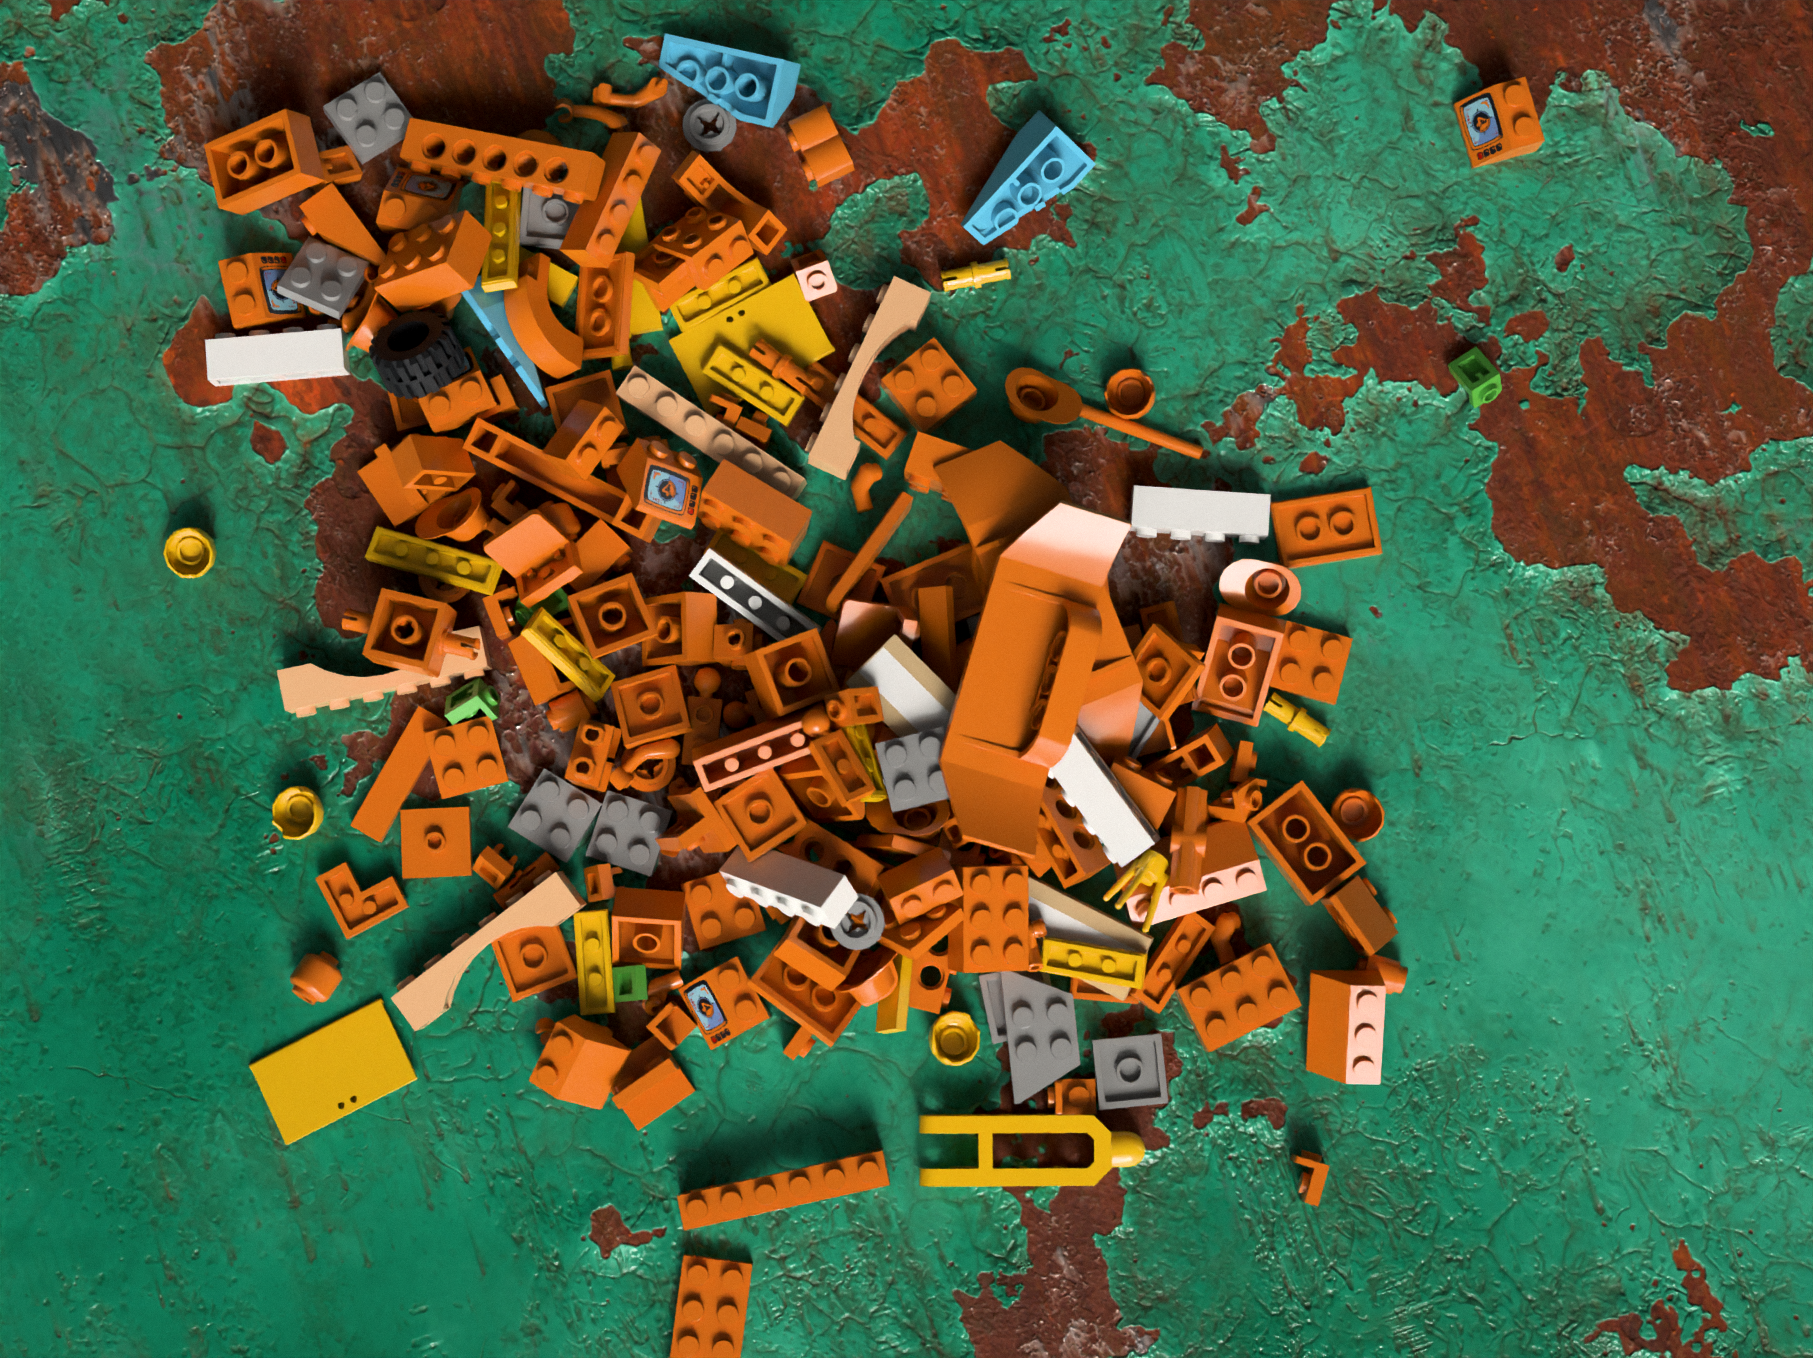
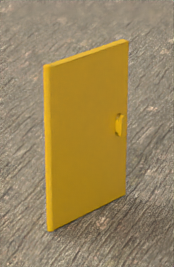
(774, 314)
(337, 1064)

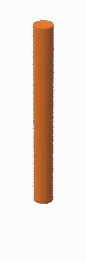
(1141, 431)

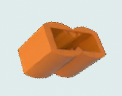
(820, 146)

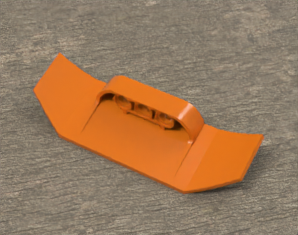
(997, 500)
(1027, 674)

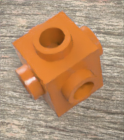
(736, 640)

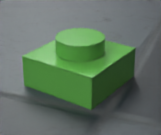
(630, 983)

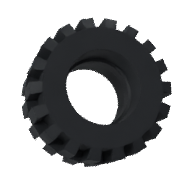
(417, 354)

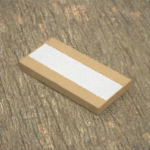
(908, 689)
(1078, 921)

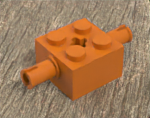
(403, 614)

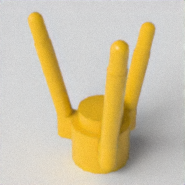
(1147, 870)

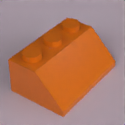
(1346, 1025)

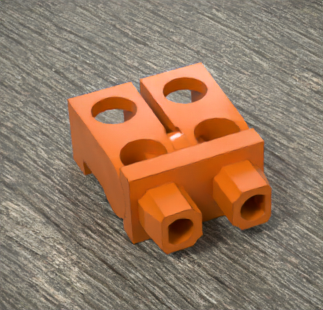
(589, 755)

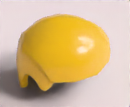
(190, 552)
(297, 812)
(954, 1038)

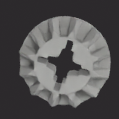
(694, 129)
(860, 937)

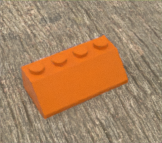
(1228, 873)

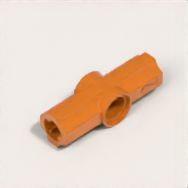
(1188, 840)

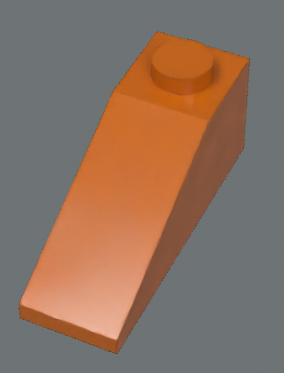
(339, 225)
(1193, 757)

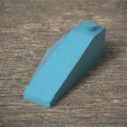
(742, 82)
(1030, 172)
(492, 314)

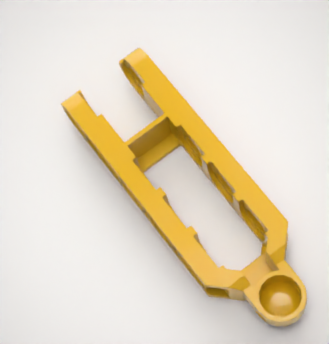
(1110, 1150)

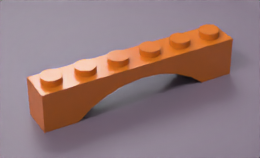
(531, 465)
(783, 1189)

